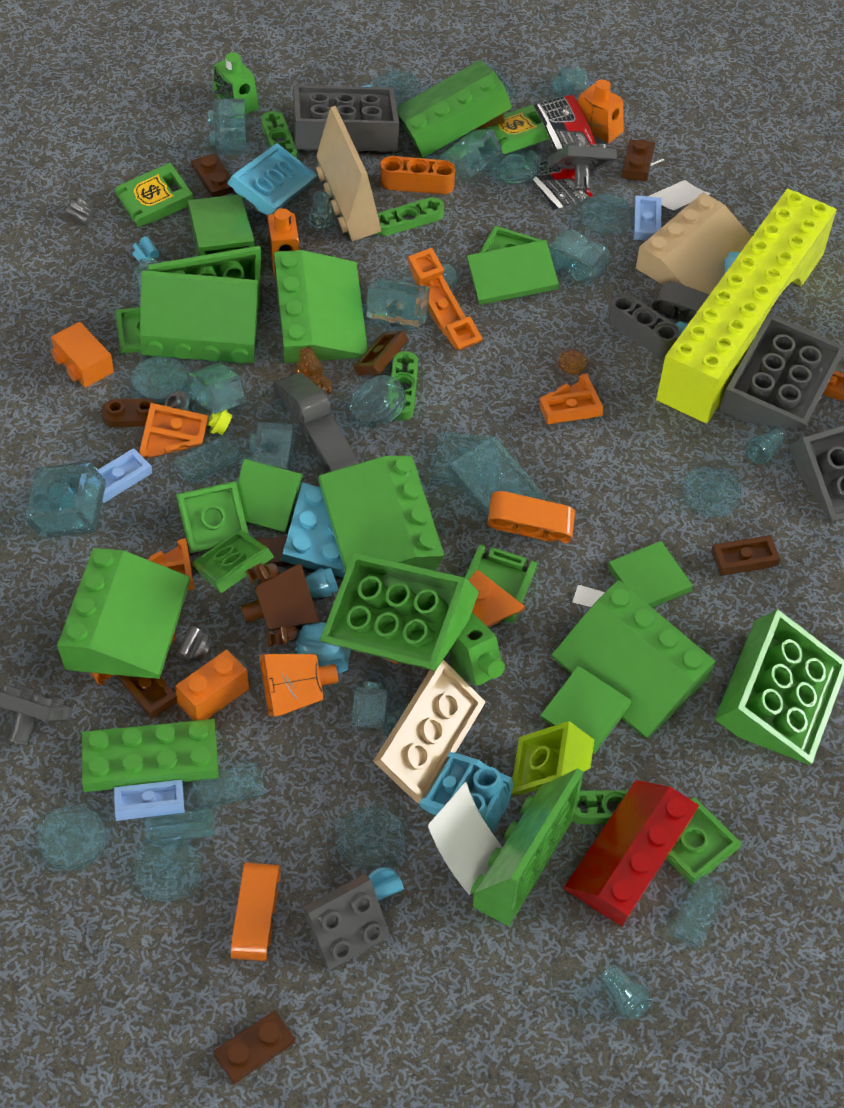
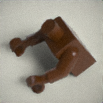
(282, 601)

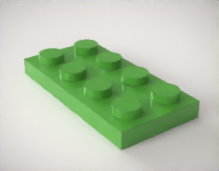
(149, 754)

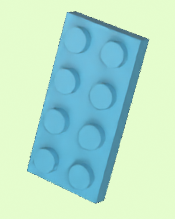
(272, 179)

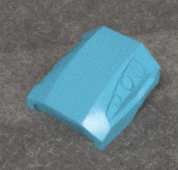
(486, 784)

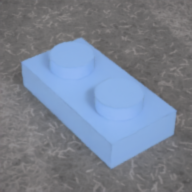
(646, 217)
(124, 473)
(149, 800)

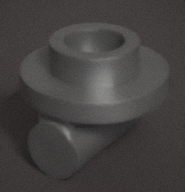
(81, 211)
(178, 400)
(193, 645)

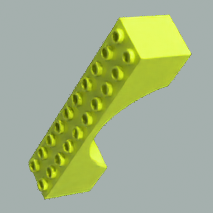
(727, 322)

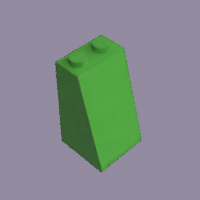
(219, 224)

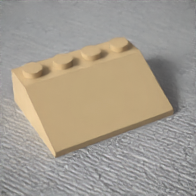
(346, 180)
(693, 245)

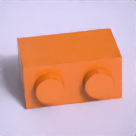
(81, 354)
(212, 686)

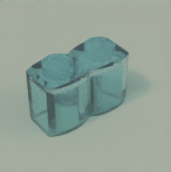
(578, 256)

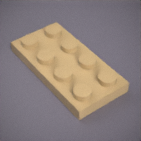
(428, 731)

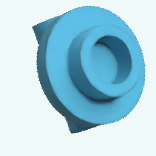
(145, 249)
(385, 882)

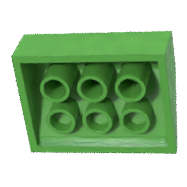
(453, 107)
(237, 263)
(319, 306)
(198, 317)
(381, 512)
(399, 611)
(122, 616)
(636, 655)
(782, 688)
(527, 848)

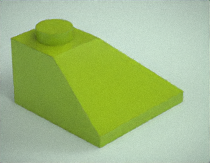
(550, 755)

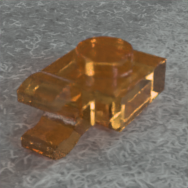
(312, 369)

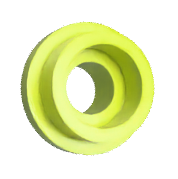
(219, 422)

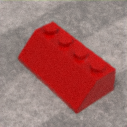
(631, 849)

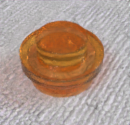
(572, 362)

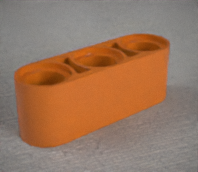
(417, 175)
(531, 517)
(254, 911)

